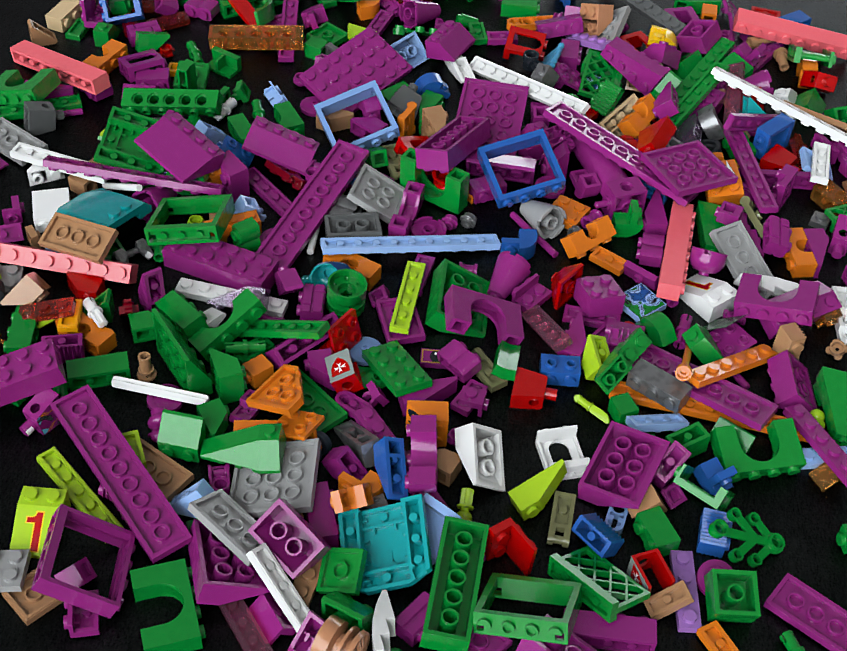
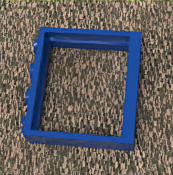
(511, 145)

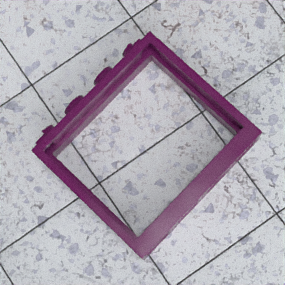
(98, 529)

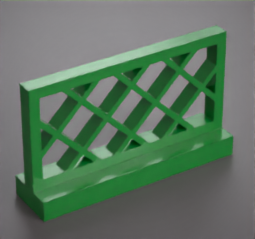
(615, 75)
(599, 600)

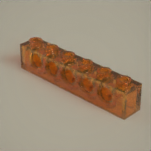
(257, 37)

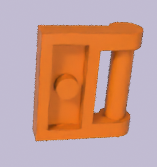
(406, 120)

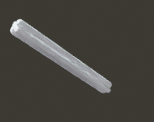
(159, 390)

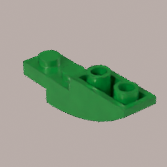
(620, 360)

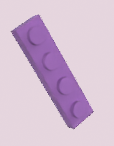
(589, 41)
(683, 568)

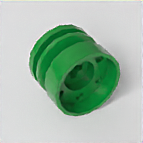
(345, 291)

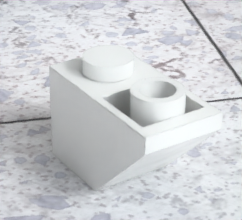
(39, 175)

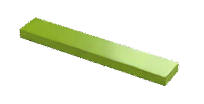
(79, 492)

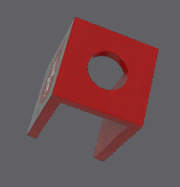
(343, 373)
(656, 563)

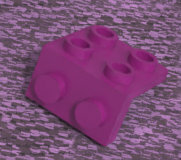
(91, 14)
(567, 76)

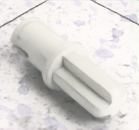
(226, 108)
(95, 312)

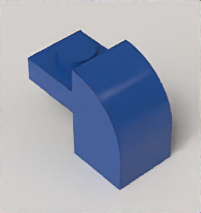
(433, 83)
(523, 245)
(713, 476)

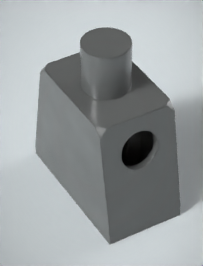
(398, 102)
(40, 117)

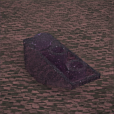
(226, 300)

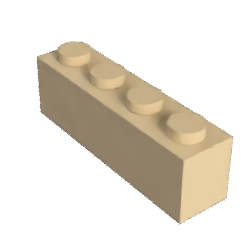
(63, 15)

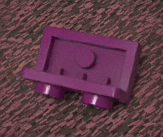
(80, 621)

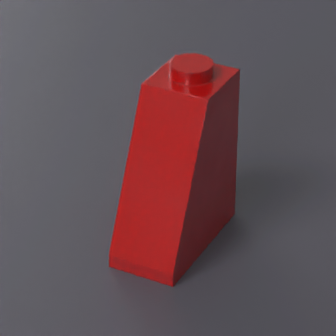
(656, 135)

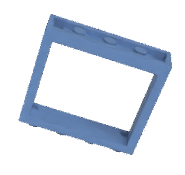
(352, 97)

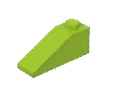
(534, 493)

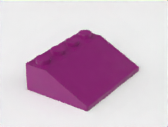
(180, 148)
(622, 467)
(218, 572)

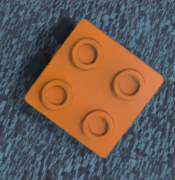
(303, 426)

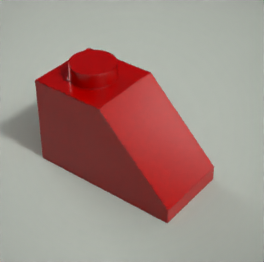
(85, 285)

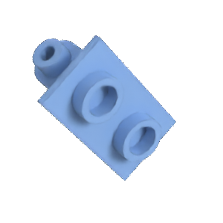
(273, 95)

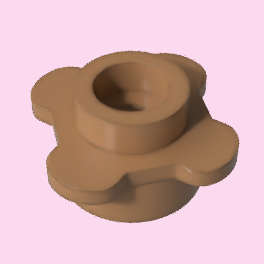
(836, 343)

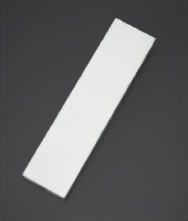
(820, 163)
(279, 585)

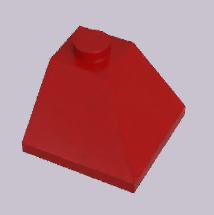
(564, 284)

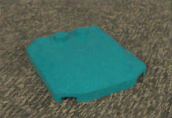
(105, 207)
(394, 541)

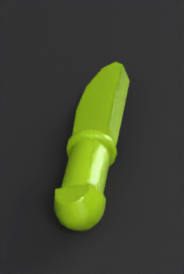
(599, 413)

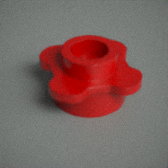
(166, 50)

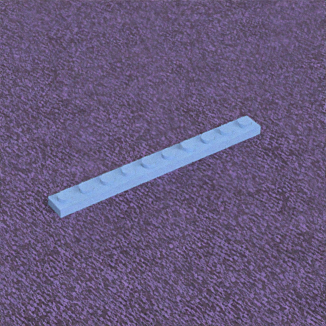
(405, 244)

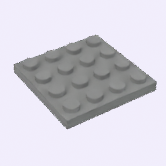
(294, 483)

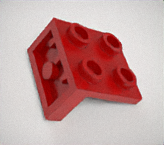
(344, 333)
(510, 538)

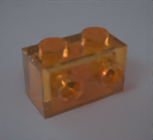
(828, 195)

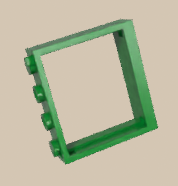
(160, 234)
(523, 625)

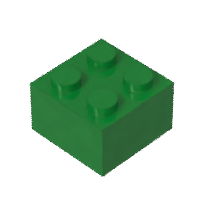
(732, 595)

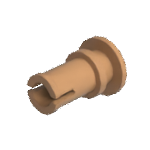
(780, 55)
(146, 370)

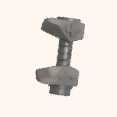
(140, 247)

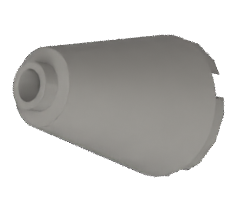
(544, 217)

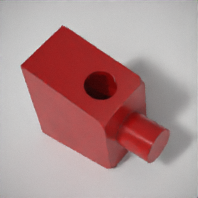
(823, 82)
(777, 158)
(530, 390)

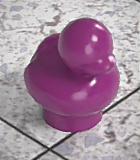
(154, 423)

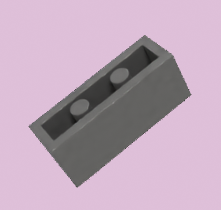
(658, 385)

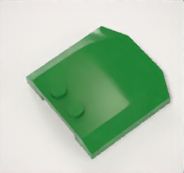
(118, 144)

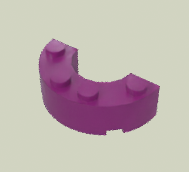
(424, 455)

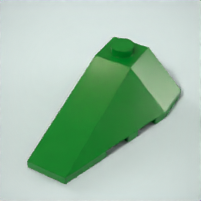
(252, 447)

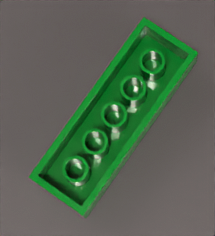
(454, 585)

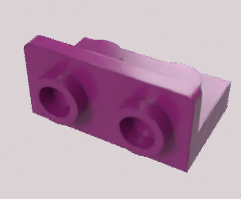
(530, 293)

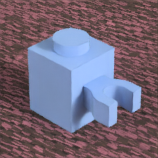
(246, 204)

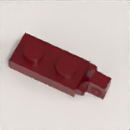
(287, 175)

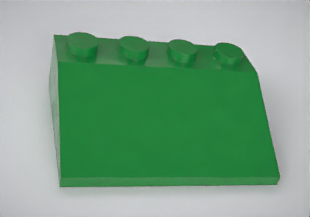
(443, 277)
(180, 357)

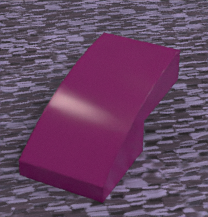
(242, 411)

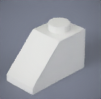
(785, 94)

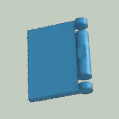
(552, 58)

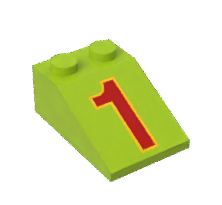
(34, 516)

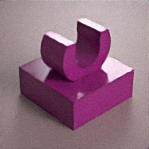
(375, 394)

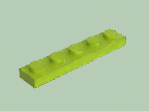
(407, 297)

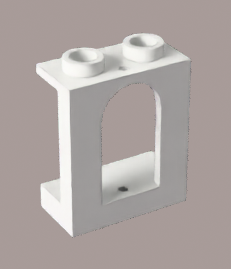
(567, 436)

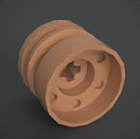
(336, 636)

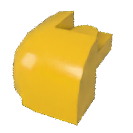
(659, 34)

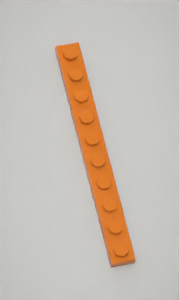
(691, 408)

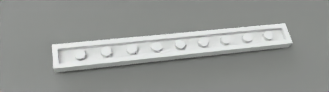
(537, 90)
(779, 104)

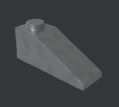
(359, 441)

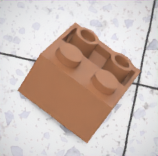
(596, 17)

